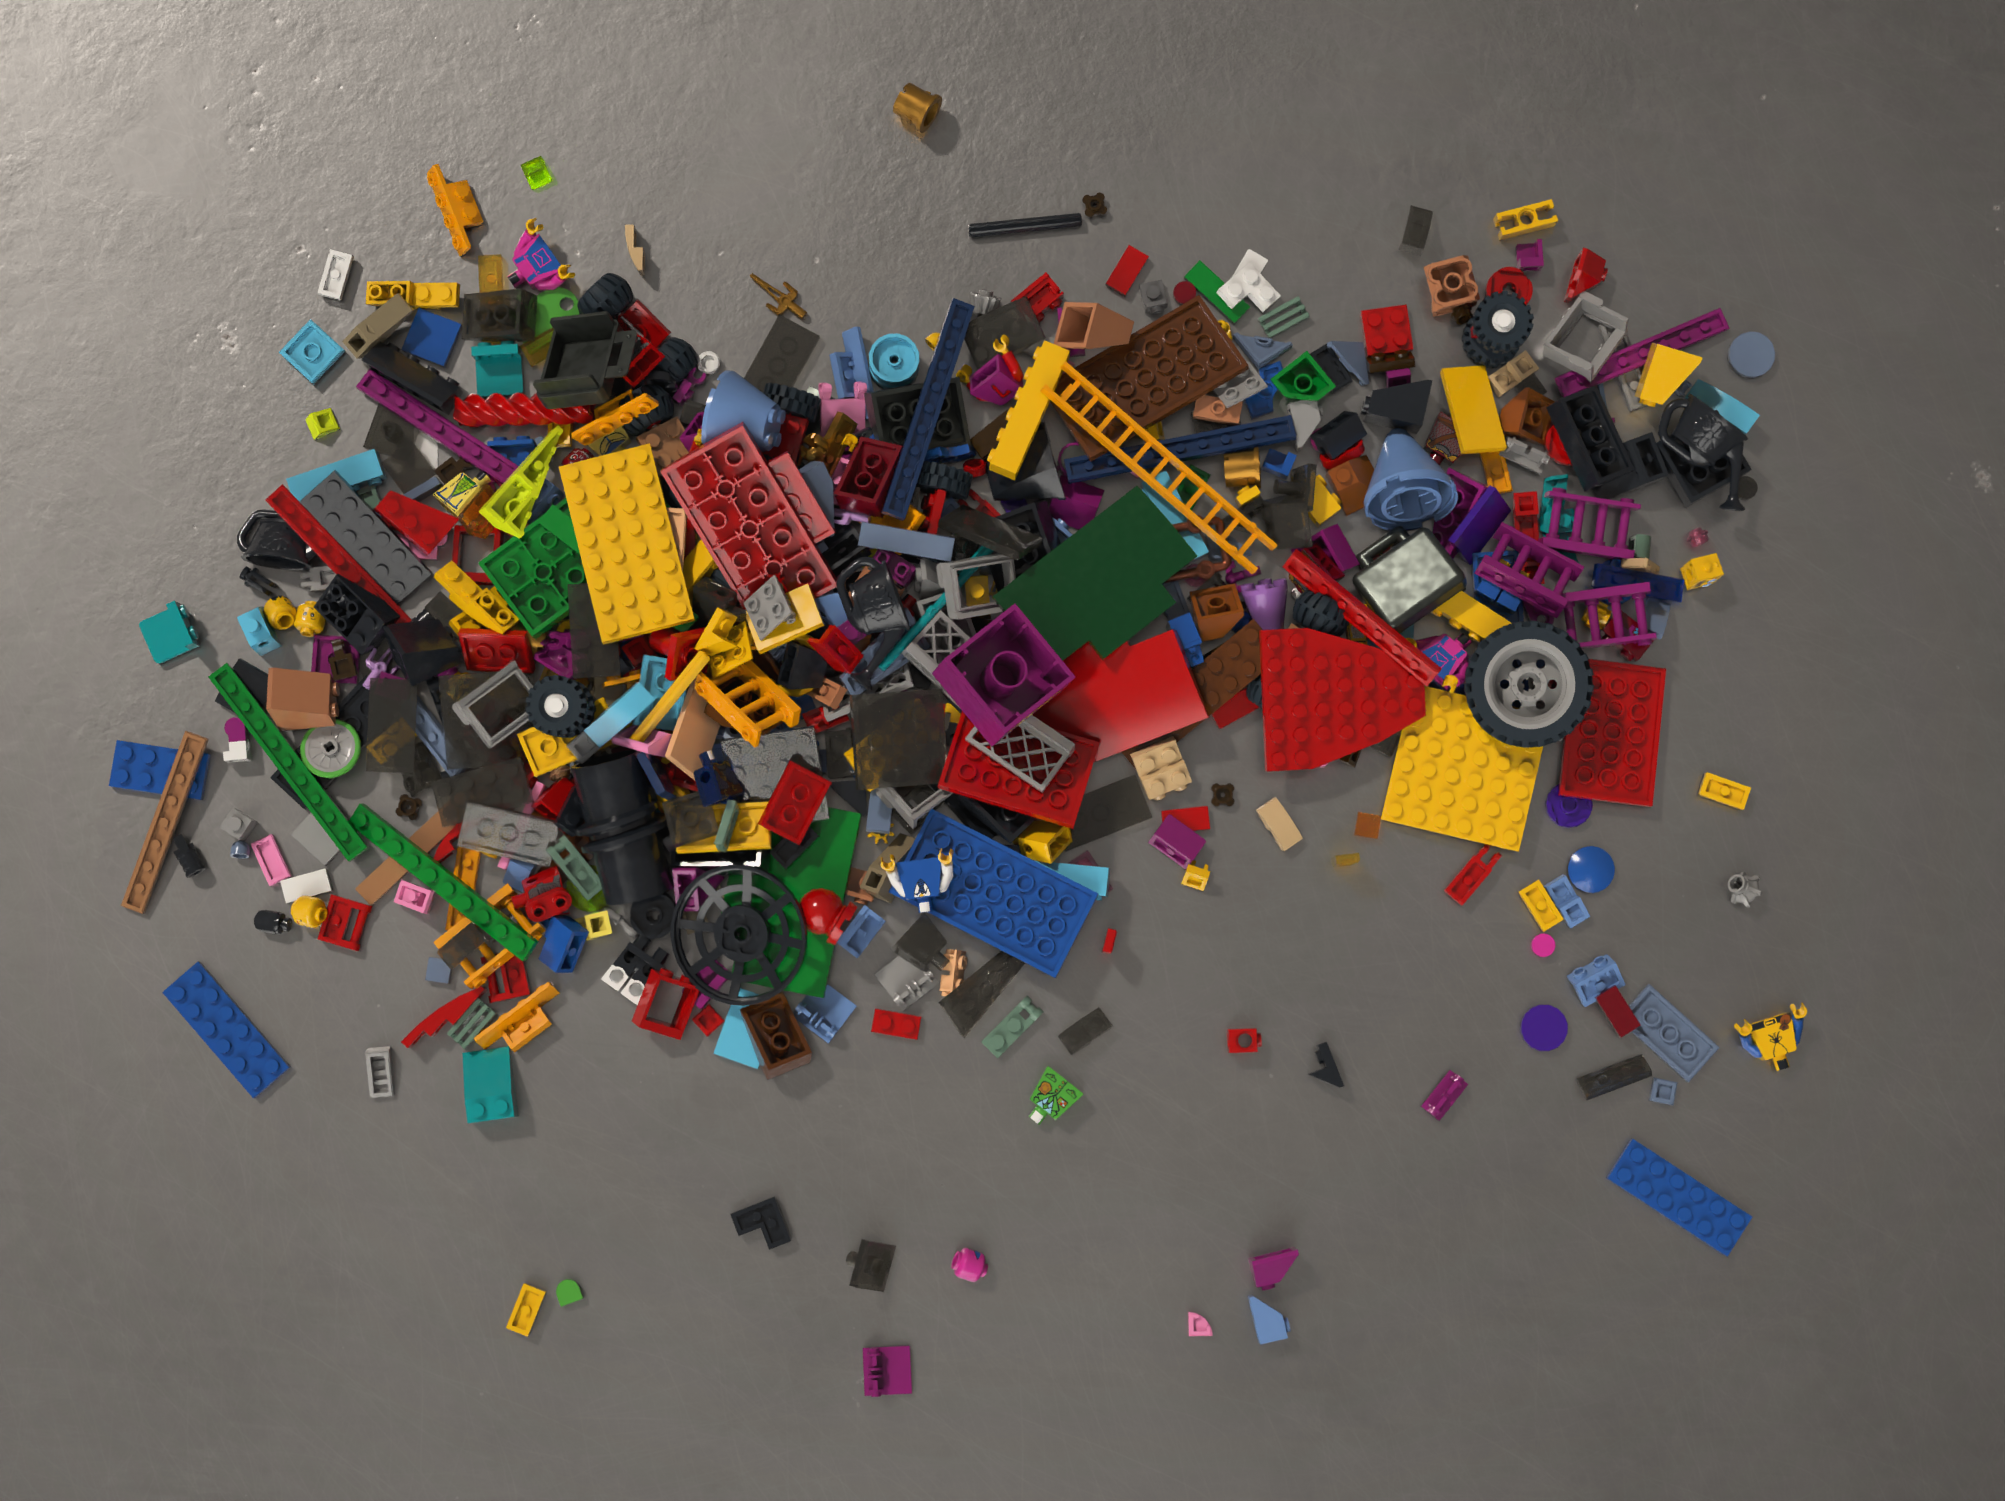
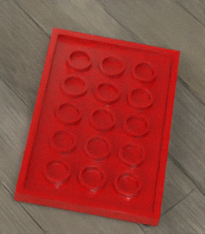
(1617, 742)
(983, 779)

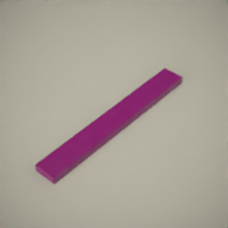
(1636, 354)
(436, 426)

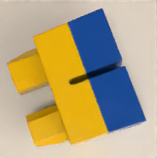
(1506, 600)

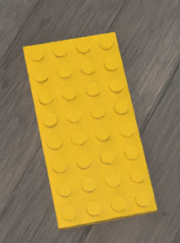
(626, 544)

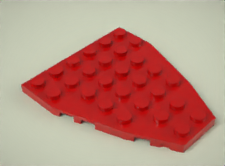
(1329, 697)

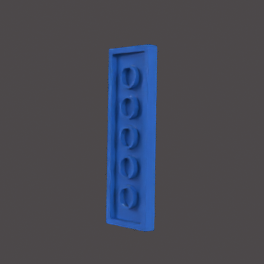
(226, 1029)
(1679, 1197)

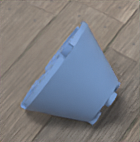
(740, 401)

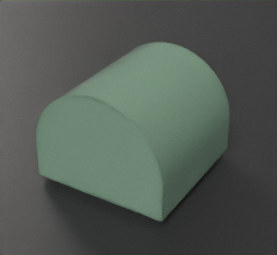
(1641, 544)

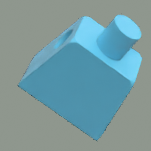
(258, 631)

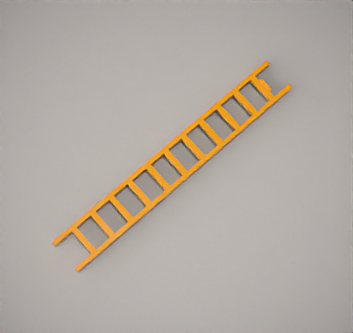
(1150, 478)

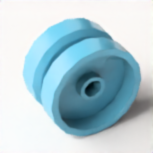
(889, 349)

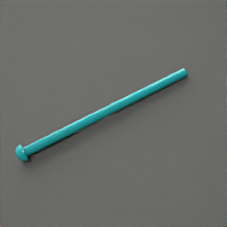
(930, 613)

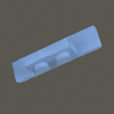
(851, 365)

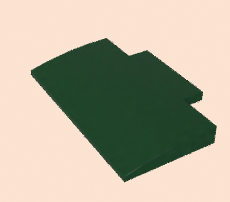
(1102, 579)

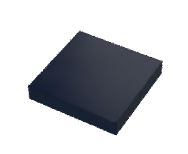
(657, 776)

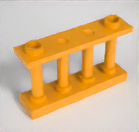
(758, 682)
(500, 900)

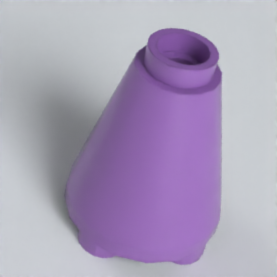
(1266, 602)

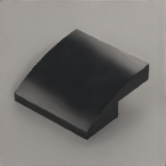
(254, 680)

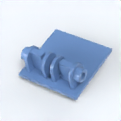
(825, 1014)

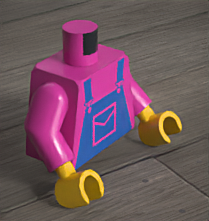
(537, 262)
(1448, 655)

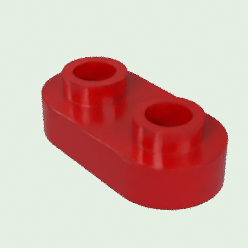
(1352, 452)
(548, 904)

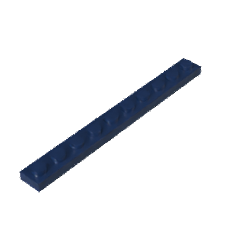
(927, 409)
(1186, 448)

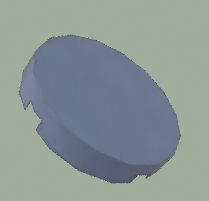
(1751, 354)

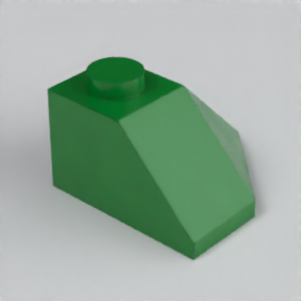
(1303, 380)

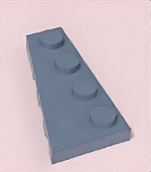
(855, 688)

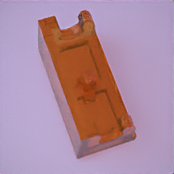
(472, 520)

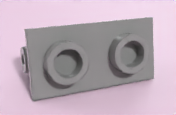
(1524, 455)

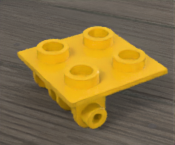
(730, 659)

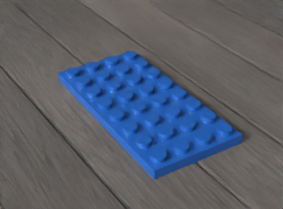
(1003, 895)

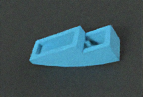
(1728, 407)
(619, 714)

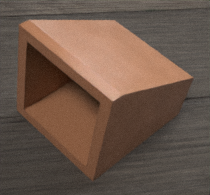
(1091, 327)
(301, 699)

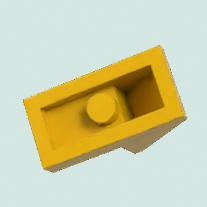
(714, 636)

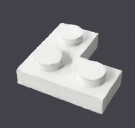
(1251, 284)

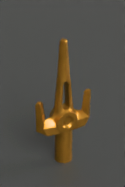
(785, 301)

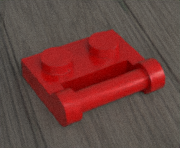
(337, 921)
(514, 980)

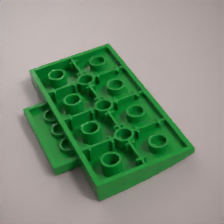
(535, 575)
(822, 865)

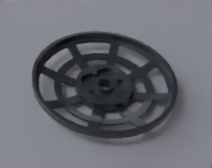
(727, 939)

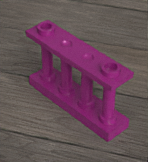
(1597, 547)
(1522, 586)
(1614, 595)

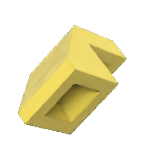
(597, 924)

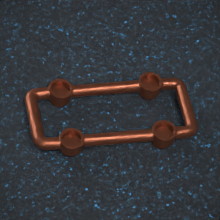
(1205, 568)

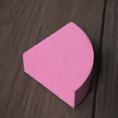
(1198, 1325)

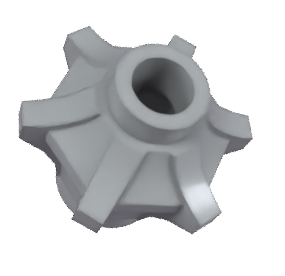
(1744, 888)

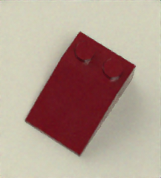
(868, 477)

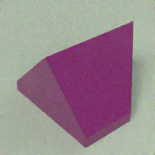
(683, 877)

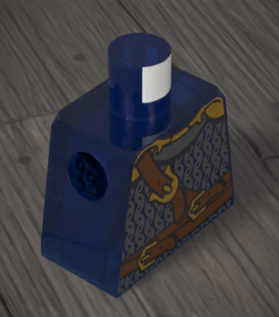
(716, 781)

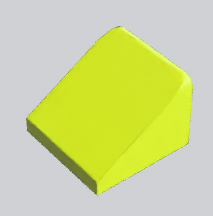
(322, 423)

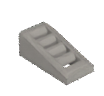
(371, 1072)

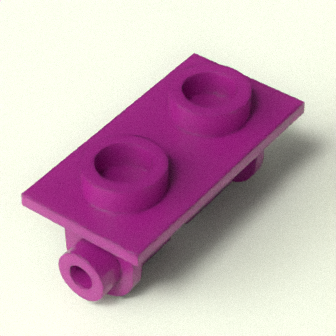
(1444, 1095)

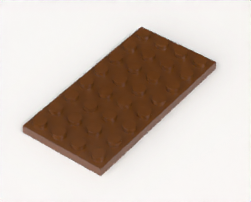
(1154, 374)

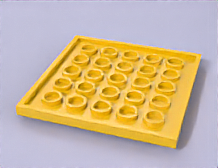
(1459, 777)

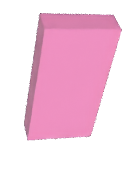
(271, 860)

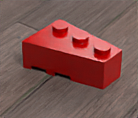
(415, 520)

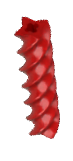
(516, 410)

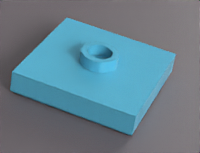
(312, 351)

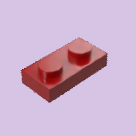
(896, 1024)

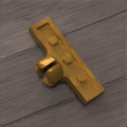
(829, 448)

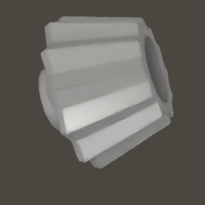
(984, 301)

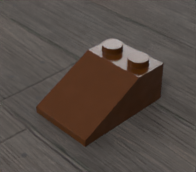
(740, 702)
(776, 1036)

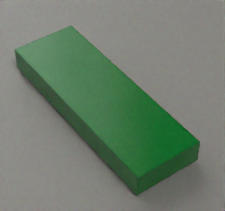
(1207, 285)

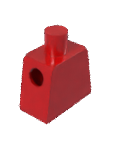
(553, 798)

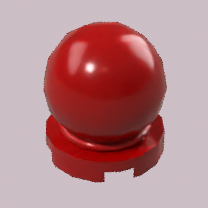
(825, 913)

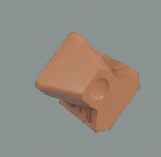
(1451, 284)

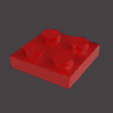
(1386, 330)

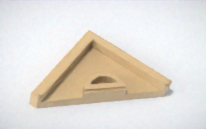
(1640, 564)

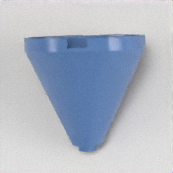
(1407, 485)

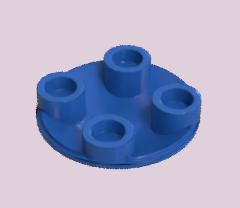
(1591, 869)

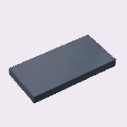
(1671, 1034)

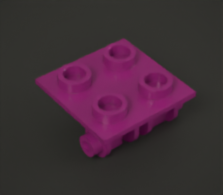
(887, 1370)

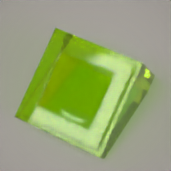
(536, 172)

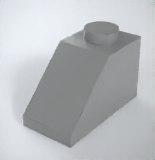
(1305, 417)

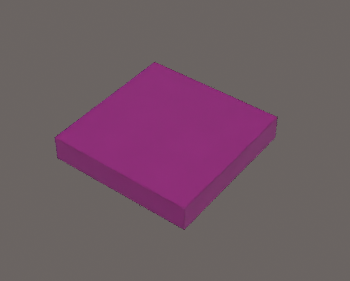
(323, 650)

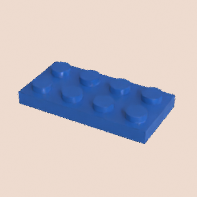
(148, 767)

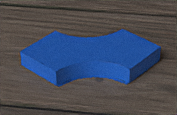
(1262, 402)
(950, 454)

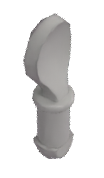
(618, 919)

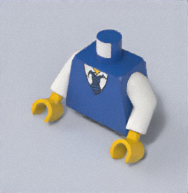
(921, 878)

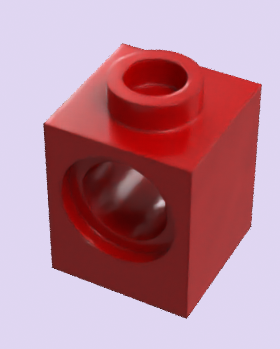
(1232, 1040)

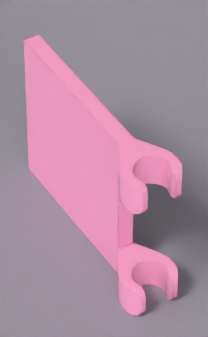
(851, 407)

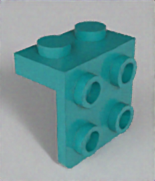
(498, 368)
(169, 633)

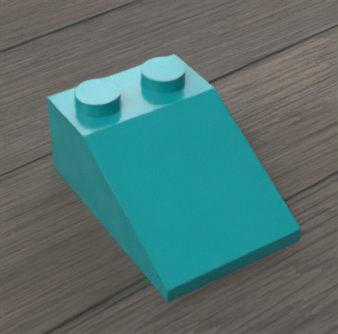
(489, 1085)

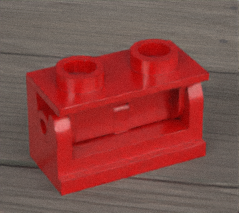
(1042, 295)

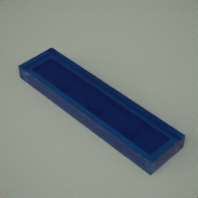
(1661, 586)

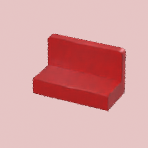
(837, 650)

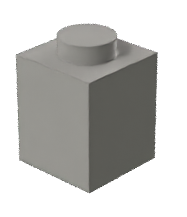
(238, 824)

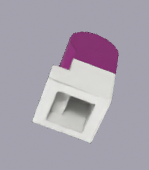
(238, 741)

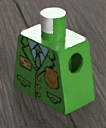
(1052, 1096)

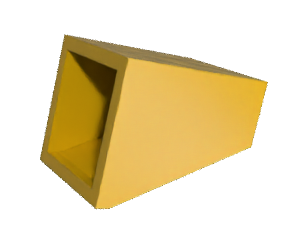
(1664, 373)

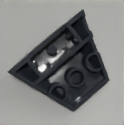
(1036, 477)

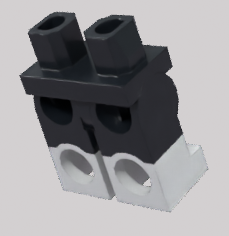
(634, 961)

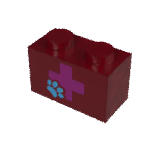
(1628, 651)

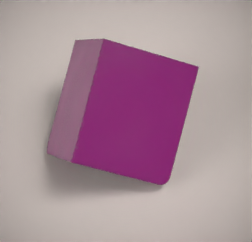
(1530, 256)

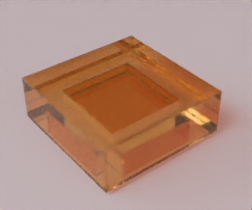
(1367, 825)

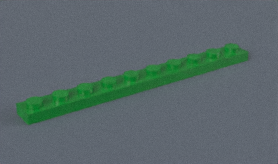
(288, 762)
(443, 882)

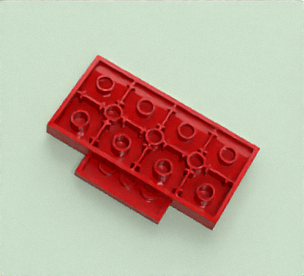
(753, 514)
(1128, 695)

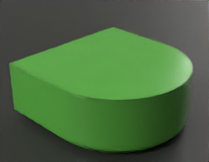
(568, 1292)

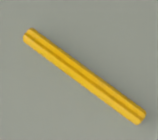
(670, 696)

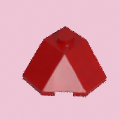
(1586, 274)

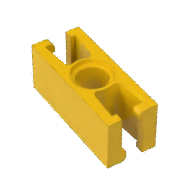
(1530, 211)

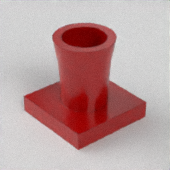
(678, 648)

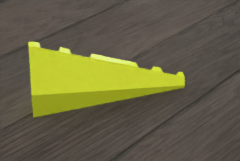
(513, 502)

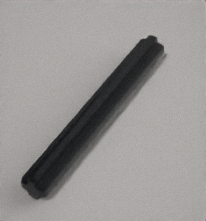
(1025, 225)

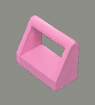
(655, 744)

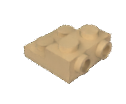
(1161, 769)

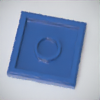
(431, 337)

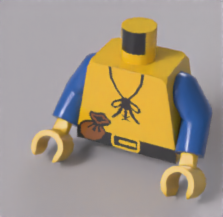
(1773, 1036)

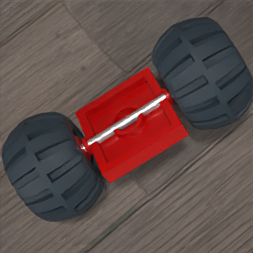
(614, 295)

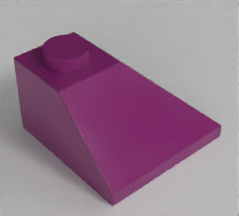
(1272, 1267)

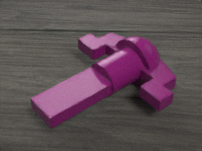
(1232, 578)

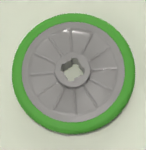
(338, 760)

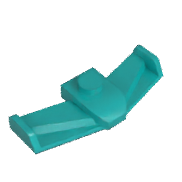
(1566, 516)

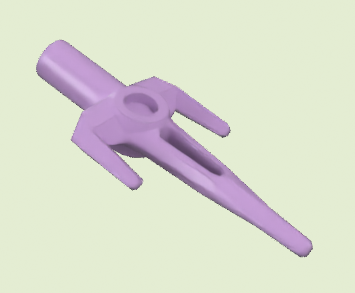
(847, 516)
(378, 666)

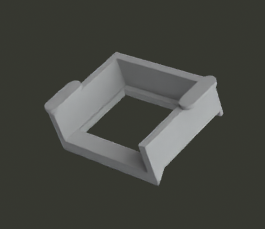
(1591, 307)
(949, 581)
(462, 706)
(893, 800)

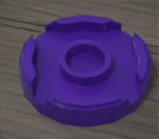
(1567, 811)
(1544, 1027)

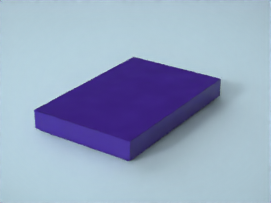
(1479, 524)

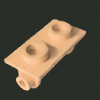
(956, 966)

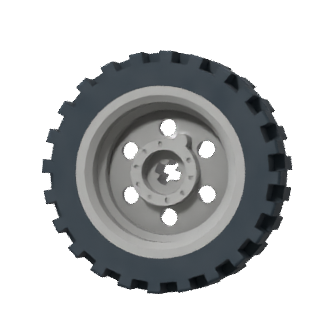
(1563, 663)

